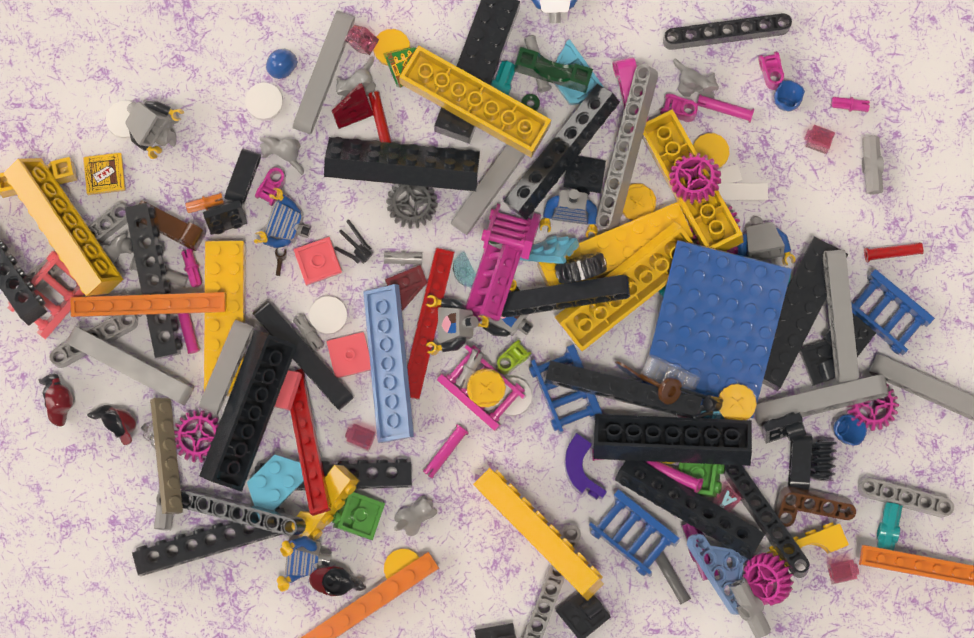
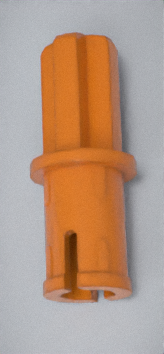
(204, 203)

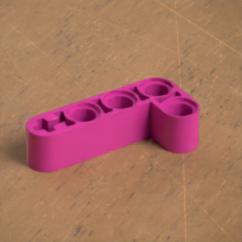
(624, 71)

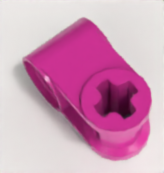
(771, 66)
(679, 105)
(267, 186)

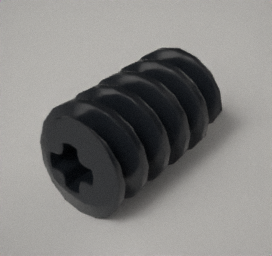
(823, 460)

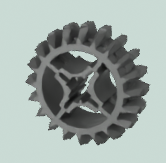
(420, 201)

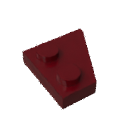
(352, 108)
(409, 283)

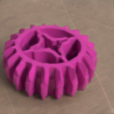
(682, 170)
(873, 412)
(189, 434)
(768, 578)

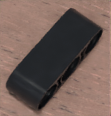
(243, 176)
(800, 462)

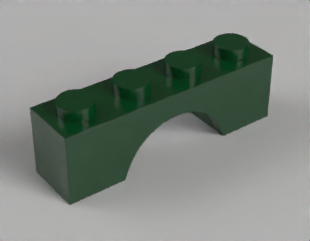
(570, 76)

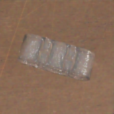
(661, 369)

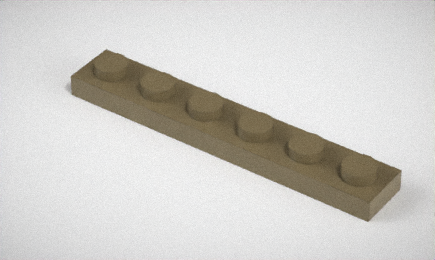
(166, 456)

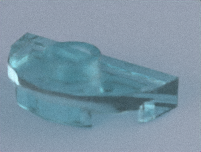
(463, 270)

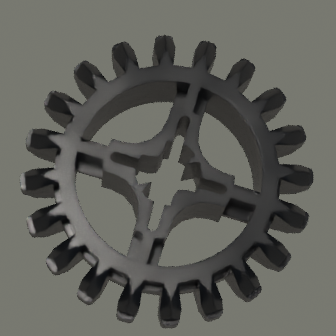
(581, 268)

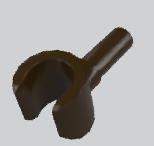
(280, 259)

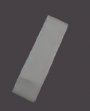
(99, 330)
(226, 367)
(915, 497)

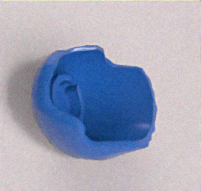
(281, 63)
(788, 95)
(848, 431)

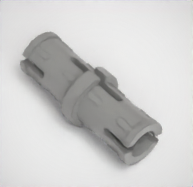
(402, 258)
(308, 332)
(470, 368)

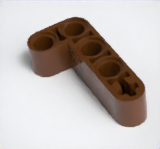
(177, 230)
(815, 507)

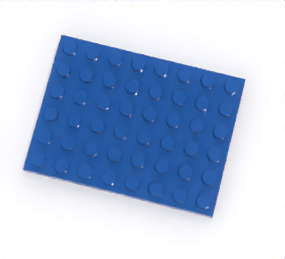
(719, 317)

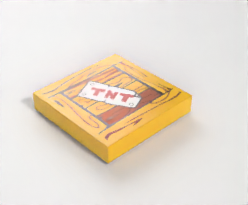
(104, 174)

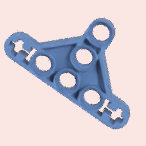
(718, 561)

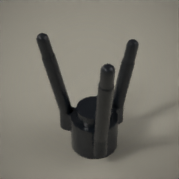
(362, 253)
(710, 403)

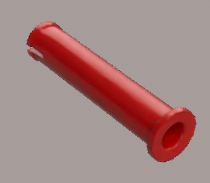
(379, 117)
(893, 251)

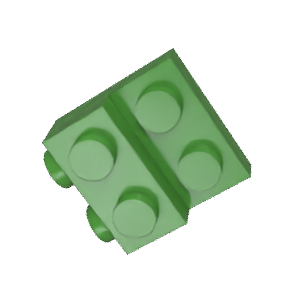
(709, 473)
(359, 516)

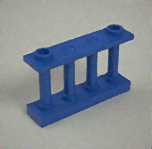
(907, 305)
(571, 356)
(637, 514)

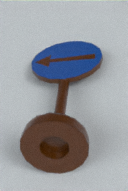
(668, 390)

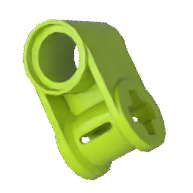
(515, 355)

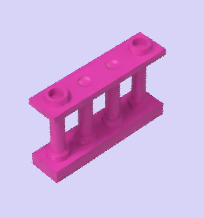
(511, 231)
(493, 281)
(492, 418)

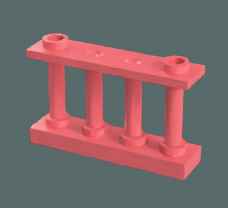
(58, 311)

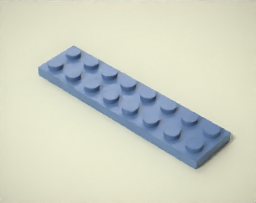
(388, 364)

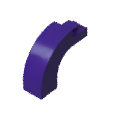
(574, 468)

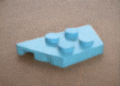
(568, 57)
(553, 250)
(275, 482)

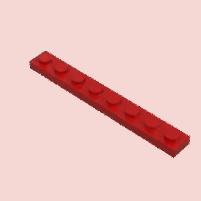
(428, 321)
(309, 450)

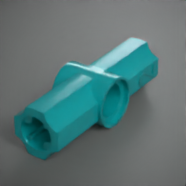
(504, 77)
(889, 528)

